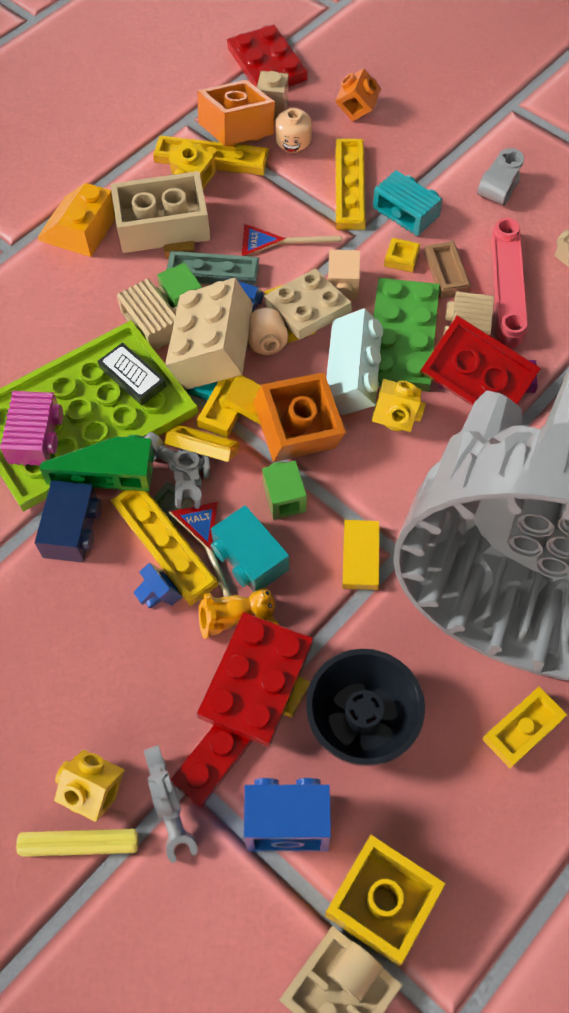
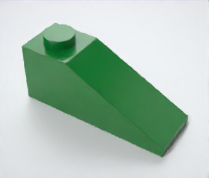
(109, 464)

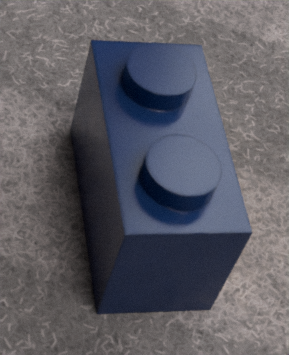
(68, 521)

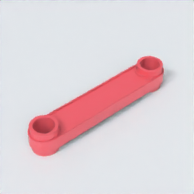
(509, 283)

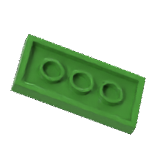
(409, 325)

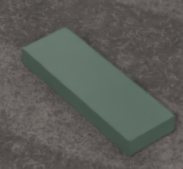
(217, 267)

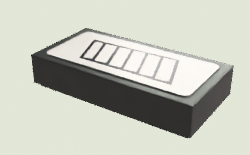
(132, 373)

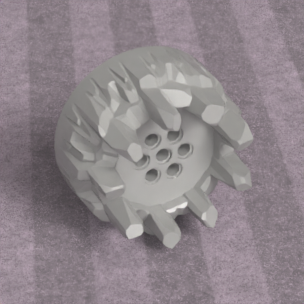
(492, 537)

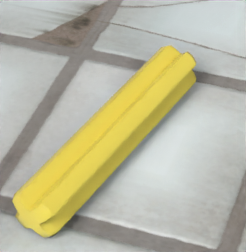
(77, 842)

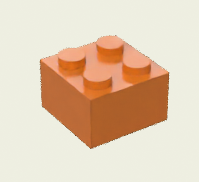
(236, 112)
(298, 416)

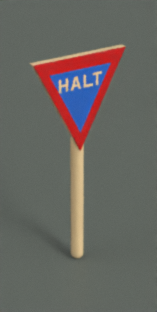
(258, 240)
(199, 524)

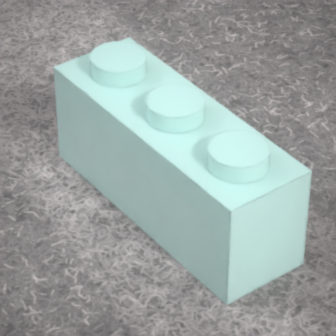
(354, 361)

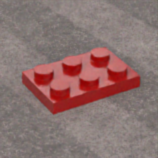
(266, 51)
(473, 362)
(255, 679)

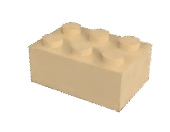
(160, 211)
(210, 334)

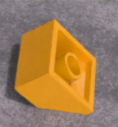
(80, 220)

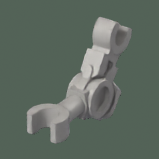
(186, 469)
(167, 803)

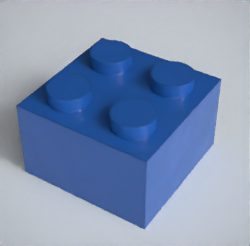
(287, 816)

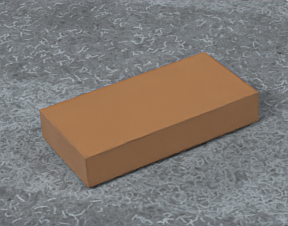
(447, 268)

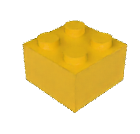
(384, 900)

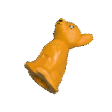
(225, 612)

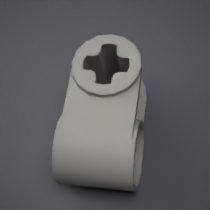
(502, 176)

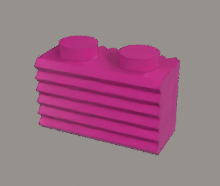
(30, 427)

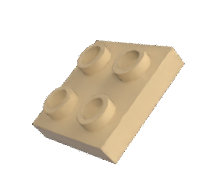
(308, 303)
(340, 980)

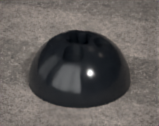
(370, 687)

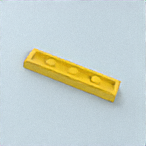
(231, 159)
(350, 184)
(165, 544)

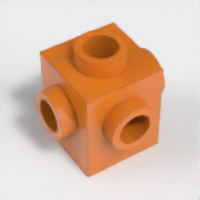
(358, 94)

